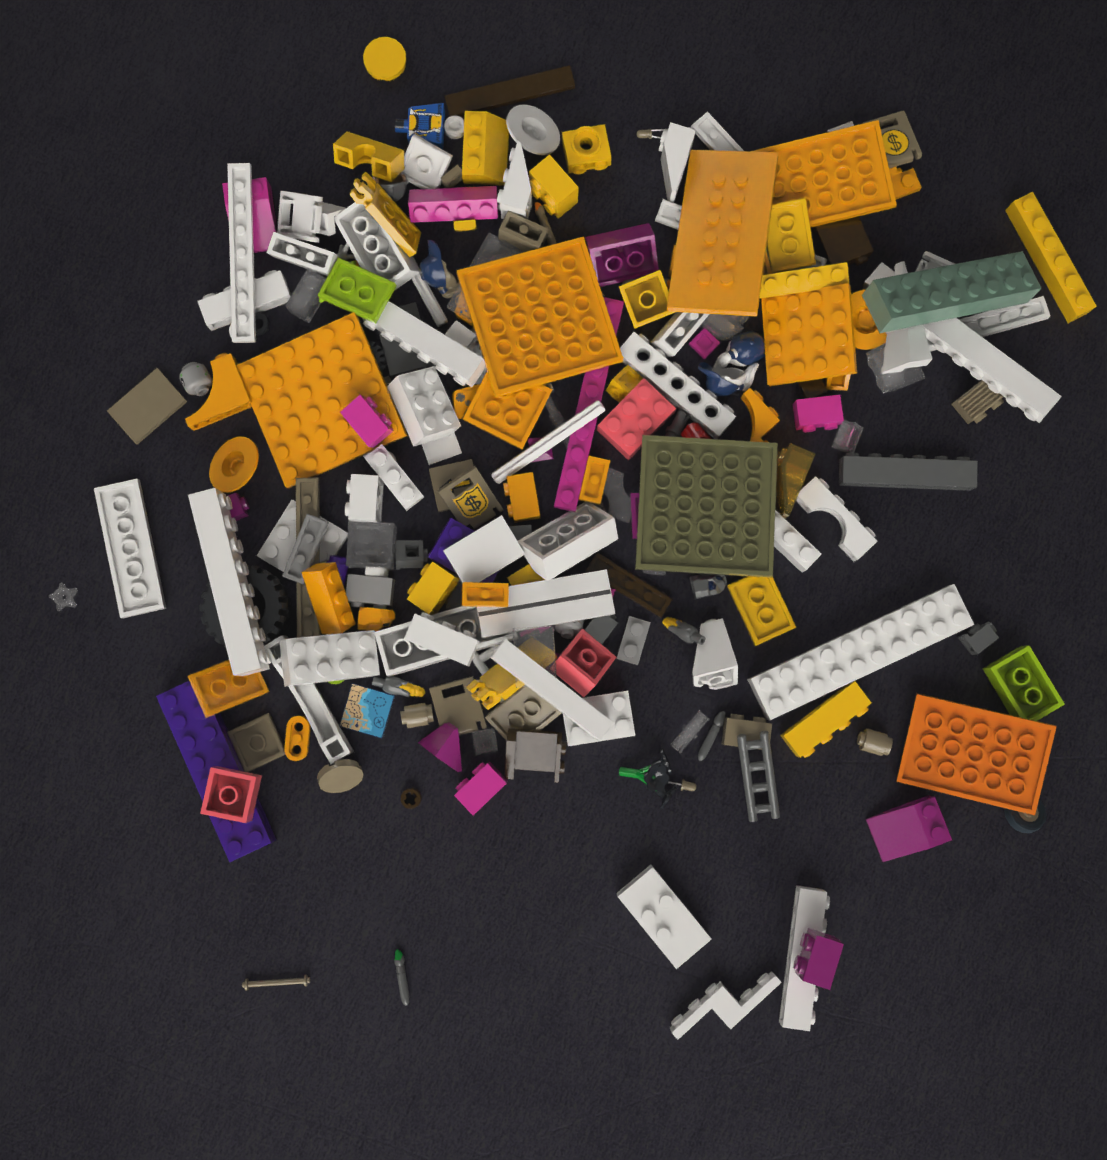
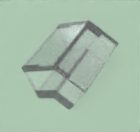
(847, 436)

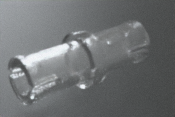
(689, 731)

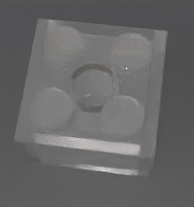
(371, 545)

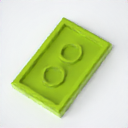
(357, 290)

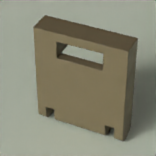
(459, 709)

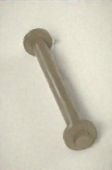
(247, 983)

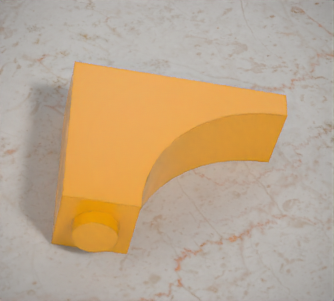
(226, 396)

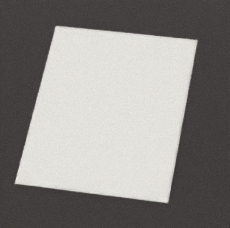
(441, 449)

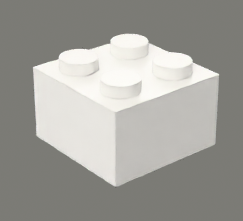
(365, 498)

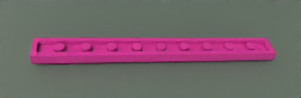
(581, 440)

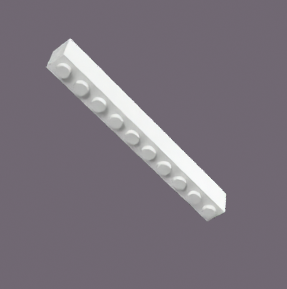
(986, 362)

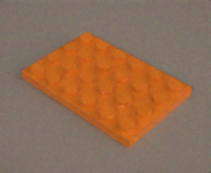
(976, 753)

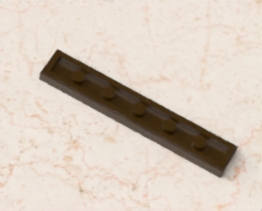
(510, 91)

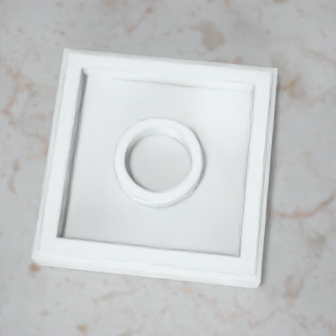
(425, 163)

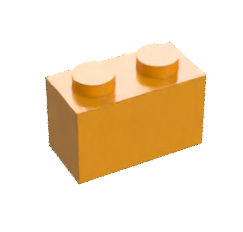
(522, 496)

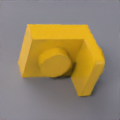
(623, 383)

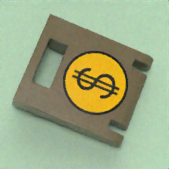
(898, 139)

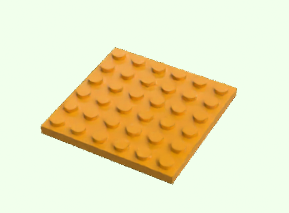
(539, 316)
(305, 387)

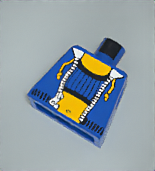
(425, 122)

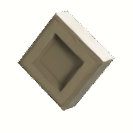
(452, 177)

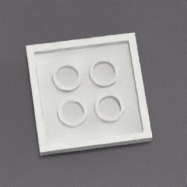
(283, 538)

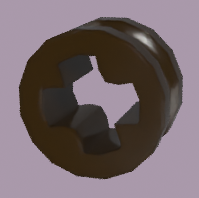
(404, 796)

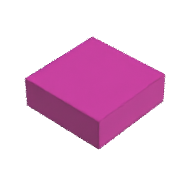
(704, 343)

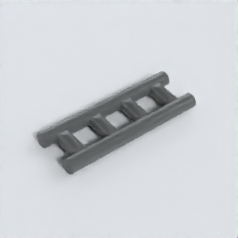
(767, 765)

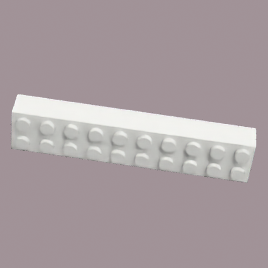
(860, 652)

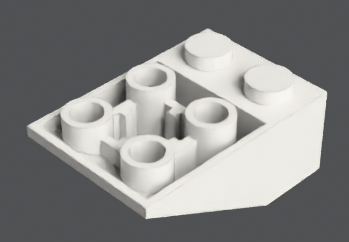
(517, 189)

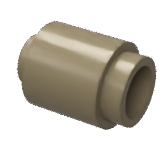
(417, 715)
(874, 742)

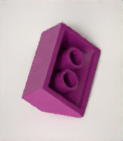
(623, 254)

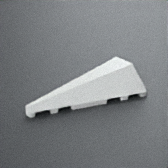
(905, 346)

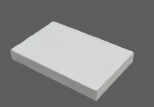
(484, 551)

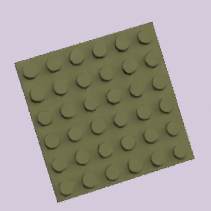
(706, 506)

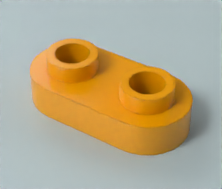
(296, 737)

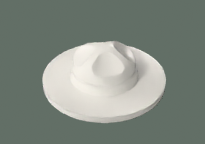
(533, 129)

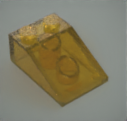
(791, 472)

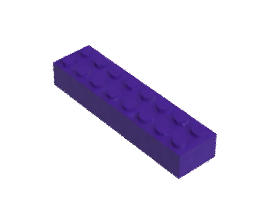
(206, 745)

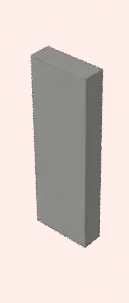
(305, 547)

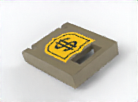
(474, 503)

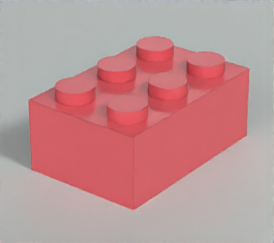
(636, 415)

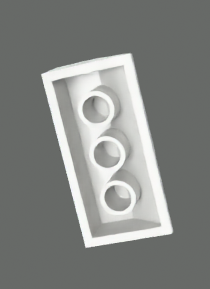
(568, 540)

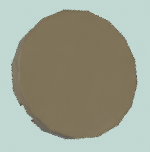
(340, 777)

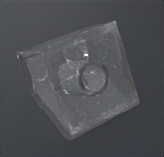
(892, 381)

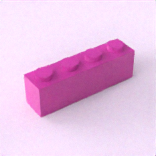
(453, 204)

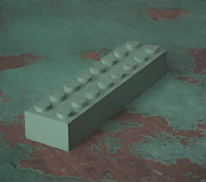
(950, 291)

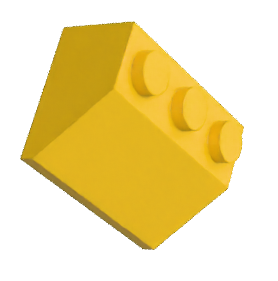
(484, 148)

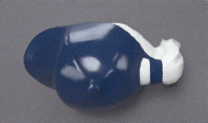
(743, 350)
(727, 380)

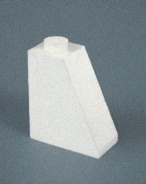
(715, 658)

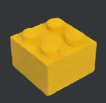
(553, 187)
(646, 298)
(432, 588)

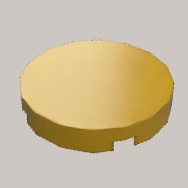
(384, 58)

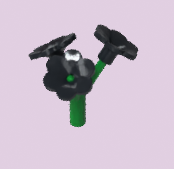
(654, 778)

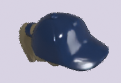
(436, 273)

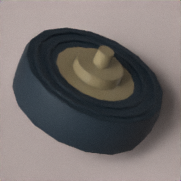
(1026, 822)

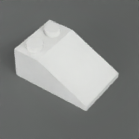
(675, 150)

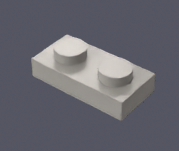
(633, 640)

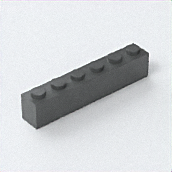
(908, 472)

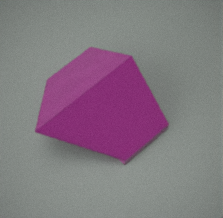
(444, 745)

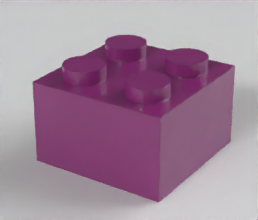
(818, 958)

